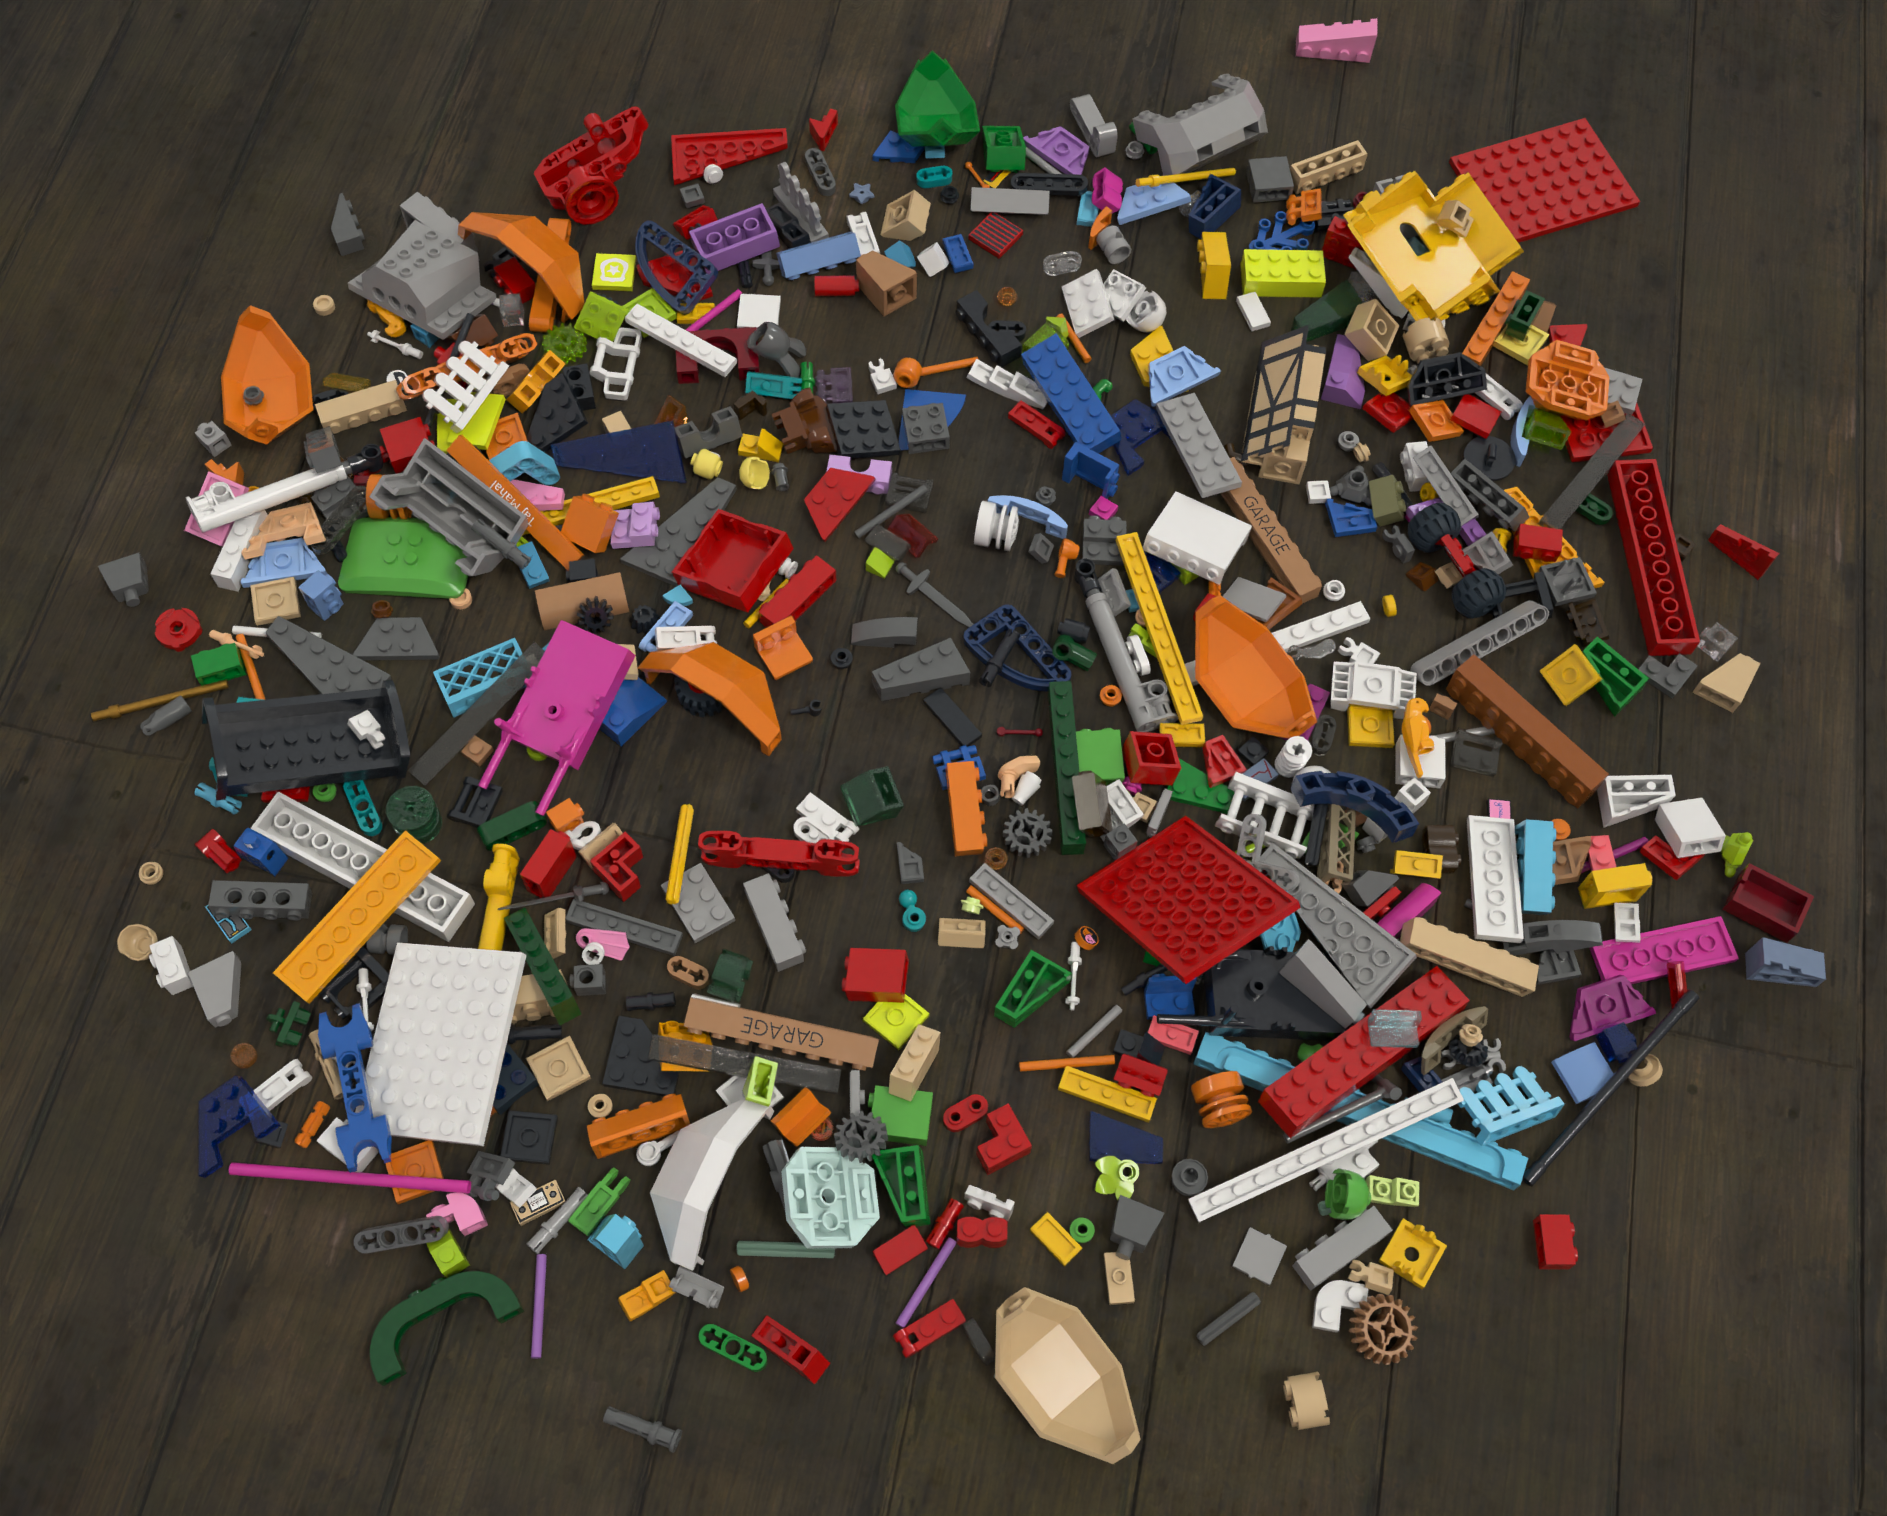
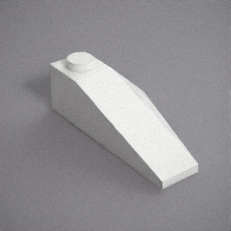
(1376, 282)

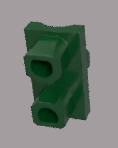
(288, 1036)

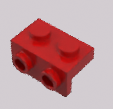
(1141, 1075)

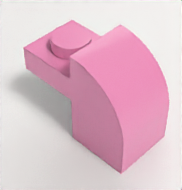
(463, 1210)

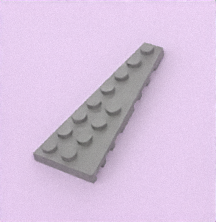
(1356, 944)

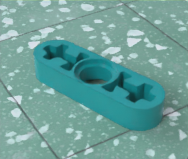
(369, 812)

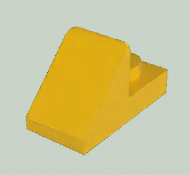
(763, 446)

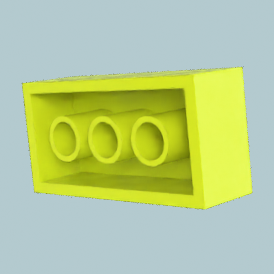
(1283, 273)

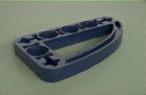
(698, 277)
(1004, 623)

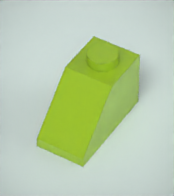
(448, 1255)

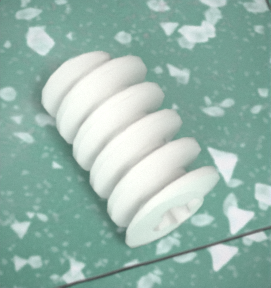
(1293, 756)

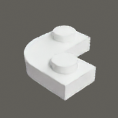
(1332, 1298)

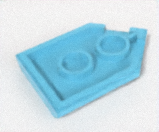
(1282, 934)

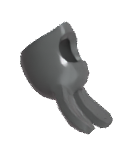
(776, 346)

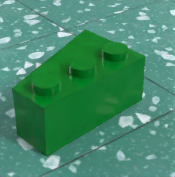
(1619, 677)
(1030, 988)

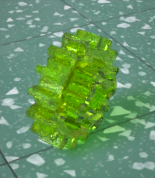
(565, 342)

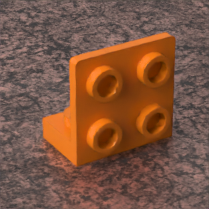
(781, 648)

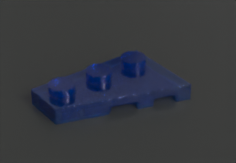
(1122, 1141)

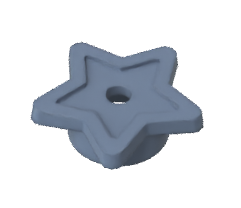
(861, 198)

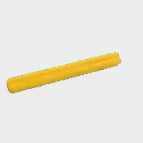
(679, 854)

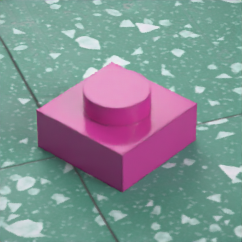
(1103, 508)

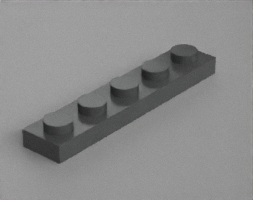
(637, 930)

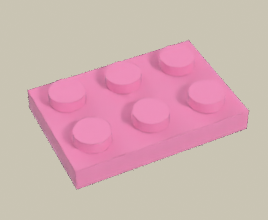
(219, 534)

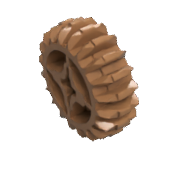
(1389, 1310)

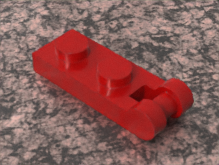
(1036, 424)
(930, 1328)

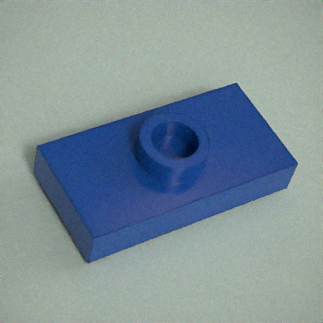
(958, 253)

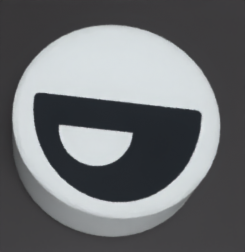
(397, 375)

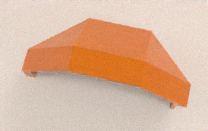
(539, 249)
(269, 360)
(1249, 673)
(725, 678)

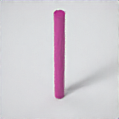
(715, 311)

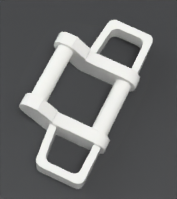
(617, 349)

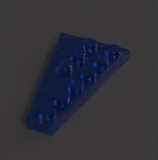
(632, 452)

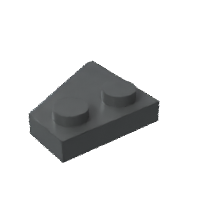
(1557, 966)

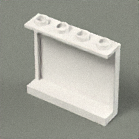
(1196, 537)

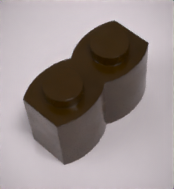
(1442, 841)

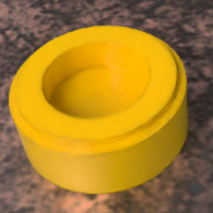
(1389, 605)

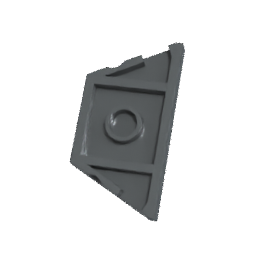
(397, 641)

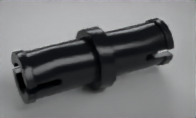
(650, 1001)

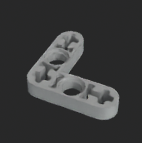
(1260, 831)

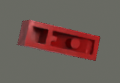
(791, 1349)

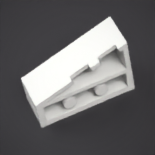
(1633, 795)

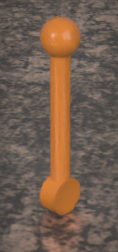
(968, 165)

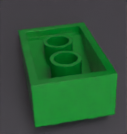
(1003, 148)

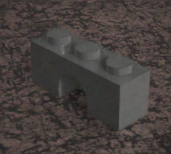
(723, 430)

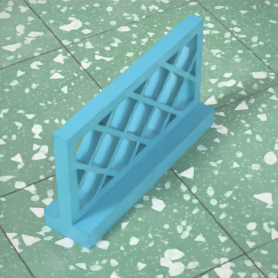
(462, 701)

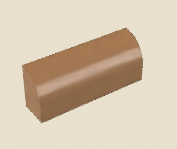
(563, 600)

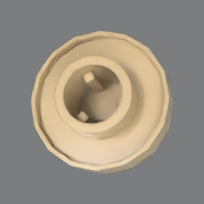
(1647, 1072)

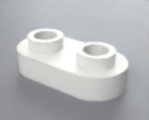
(1138, 655)
(815, 833)

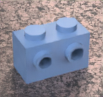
(321, 595)

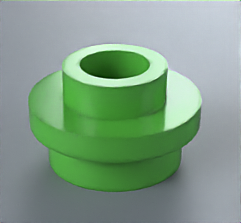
(324, 796)
(1078, 1237)

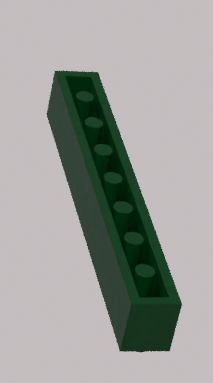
(1065, 765)

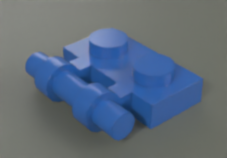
(963, 752)

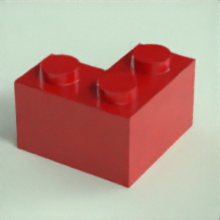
(614, 866)
(1008, 1142)

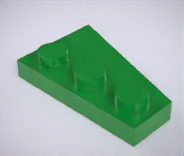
(1193, 789)

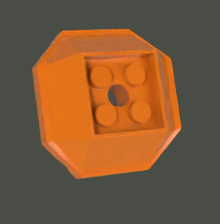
(1568, 381)

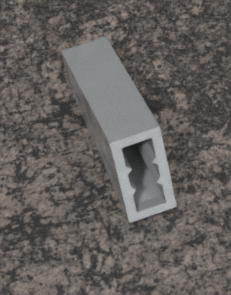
(1324, 985)

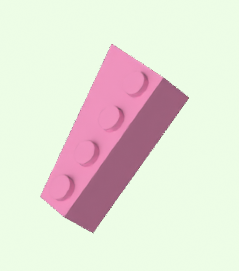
(1338, 41)

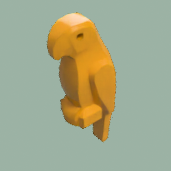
(396, 323)
(1416, 732)

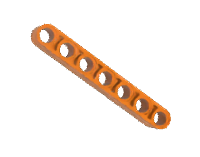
(544, 303)

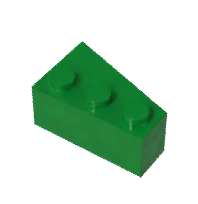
(905, 1180)

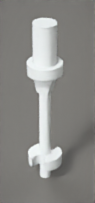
(406, 348)
(1074, 960)
(364, 987)

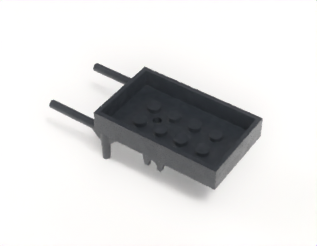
(1270, 1012)

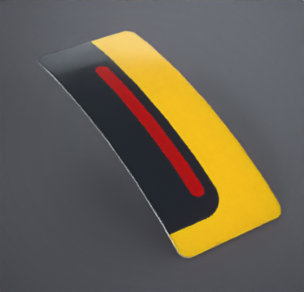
(995, 178)

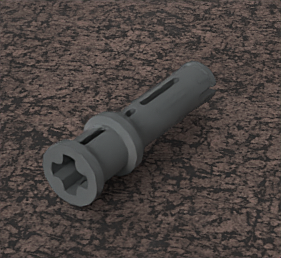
(653, 1432)

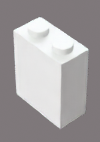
(1690, 827)

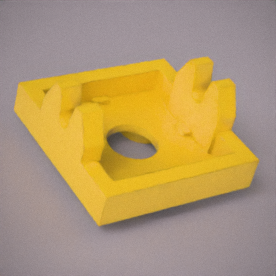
(1377, 370)
(1424, 1242)

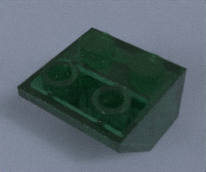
(872, 797)

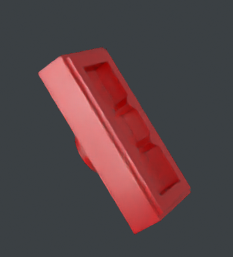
(1381, 906)

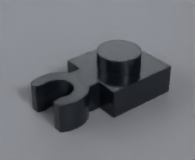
(498, 258)

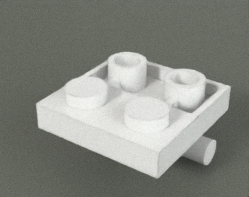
(1122, 293)

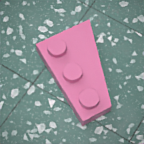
(541, 496)

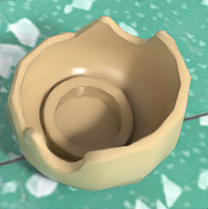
(135, 942)

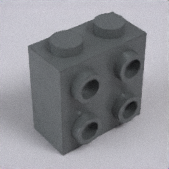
(1269, 179)
(926, 428)

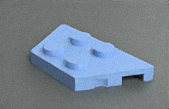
(1147, 200)
(1177, 373)
(283, 561)

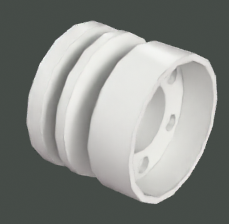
(996, 525)

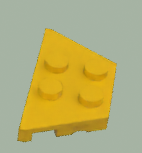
(1148, 350)

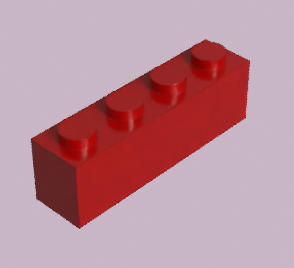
(799, 592)

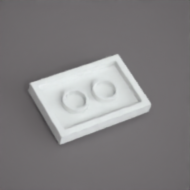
(1087, 303)

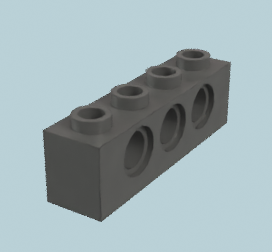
(322, 450)
(225, 892)

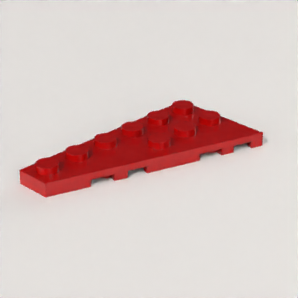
(724, 149)

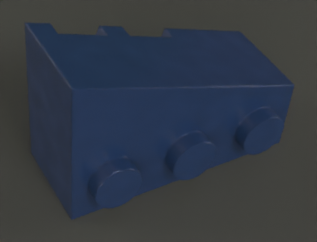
(1214, 206)

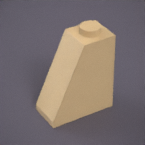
(1728, 683)

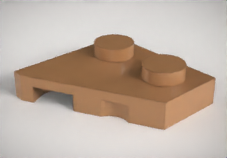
(1570, 858)

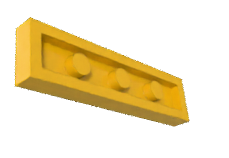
(1107, 1094)

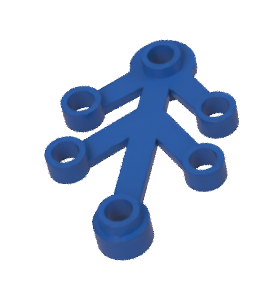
(1282, 239)

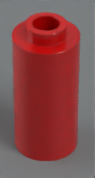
(836, 285)

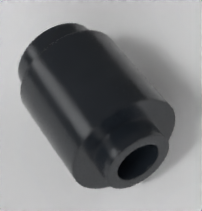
(1074, 629)

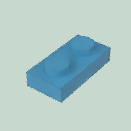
(535, 572)

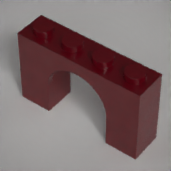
(729, 339)

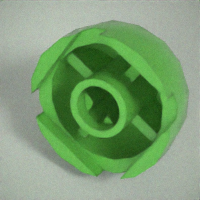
(1347, 1195)

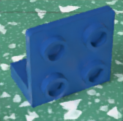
(1168, 996)

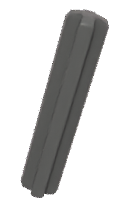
(1228, 1318)

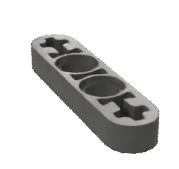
(402, 1238)

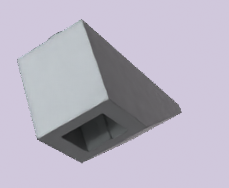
(344, 228)

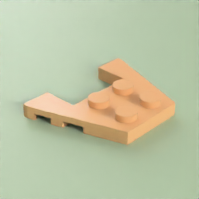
(285, 523)

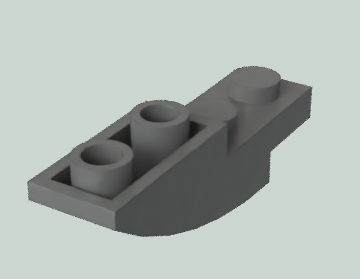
(1556, 935)

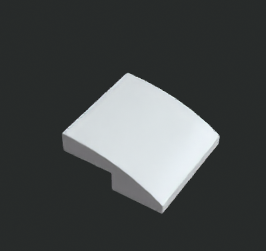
(1122, 806)

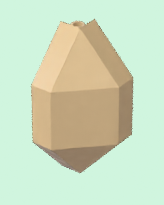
(1063, 1376)

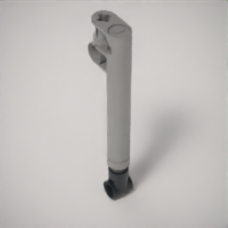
(1144, 707)

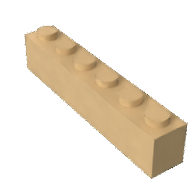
(1469, 956)

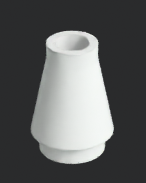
(1026, 787)

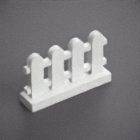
(472, 378)

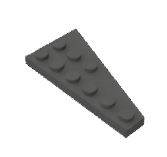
(680, 532)
(323, 663)

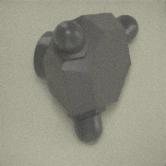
(1353, 486)

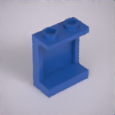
(1092, 468)

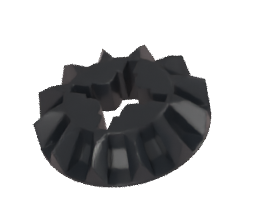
(1475, 1058)

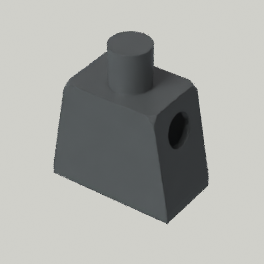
(126, 578)
(1133, 1226)

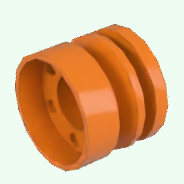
(377, 513)
(1222, 1102)

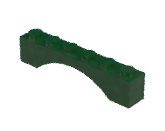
(543, 966)

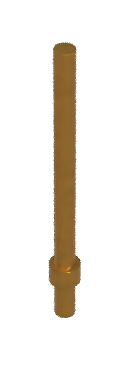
(116, 711)

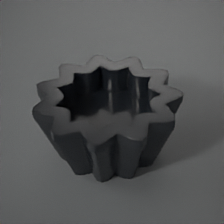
(643, 619)

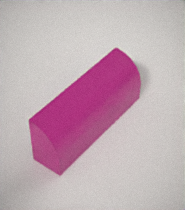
(1412, 906)

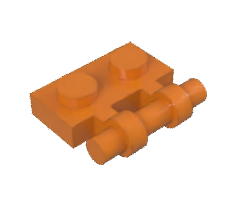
(1310, 206)

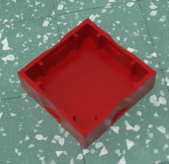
(733, 560)

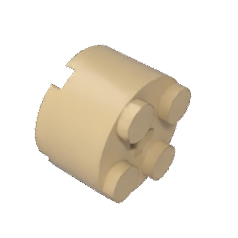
(1426, 339)
(1307, 1401)

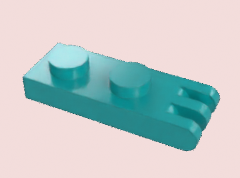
(772, 384)

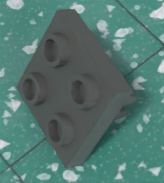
(1568, 581)

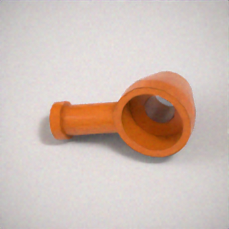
(1067, 551)

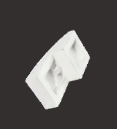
(1626, 922)
(516, 1188)

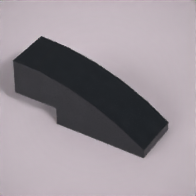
(787, 226)

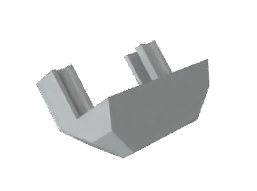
(1206, 129)
(450, 503)

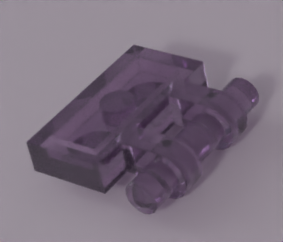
(841, 385)

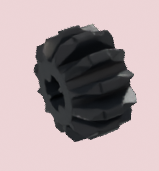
(592, 607)

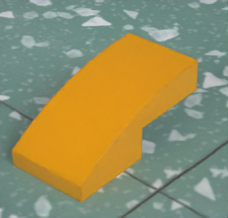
(646, 1296)

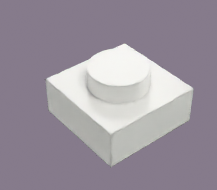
(1317, 491)

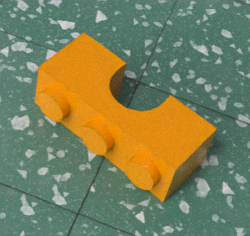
(534, 381)

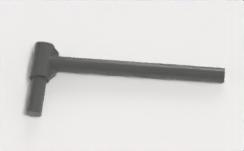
(1385, 1089)

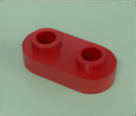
(966, 1113)

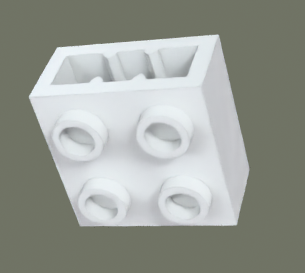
(1432, 764)

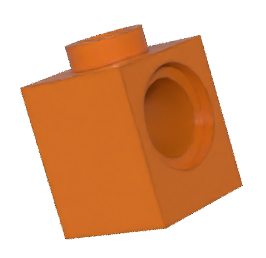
(565, 816)

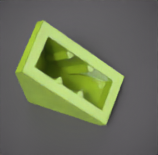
(760, 1081)

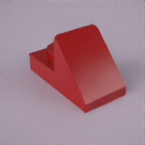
(824, 130)

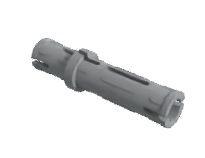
(556, 1222)

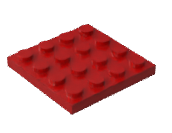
(1590, 434)

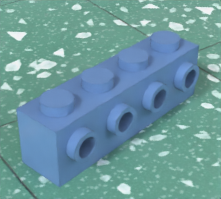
(818, 254)

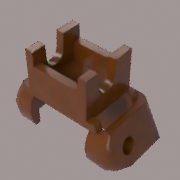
(806, 424)

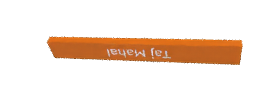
(539, 526)

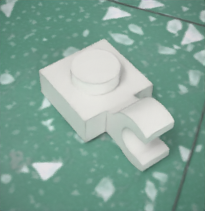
(367, 727)

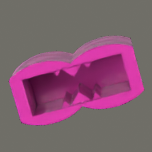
(1107, 190)

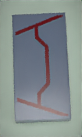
(1262, 772)

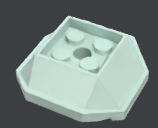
(849, 1195)

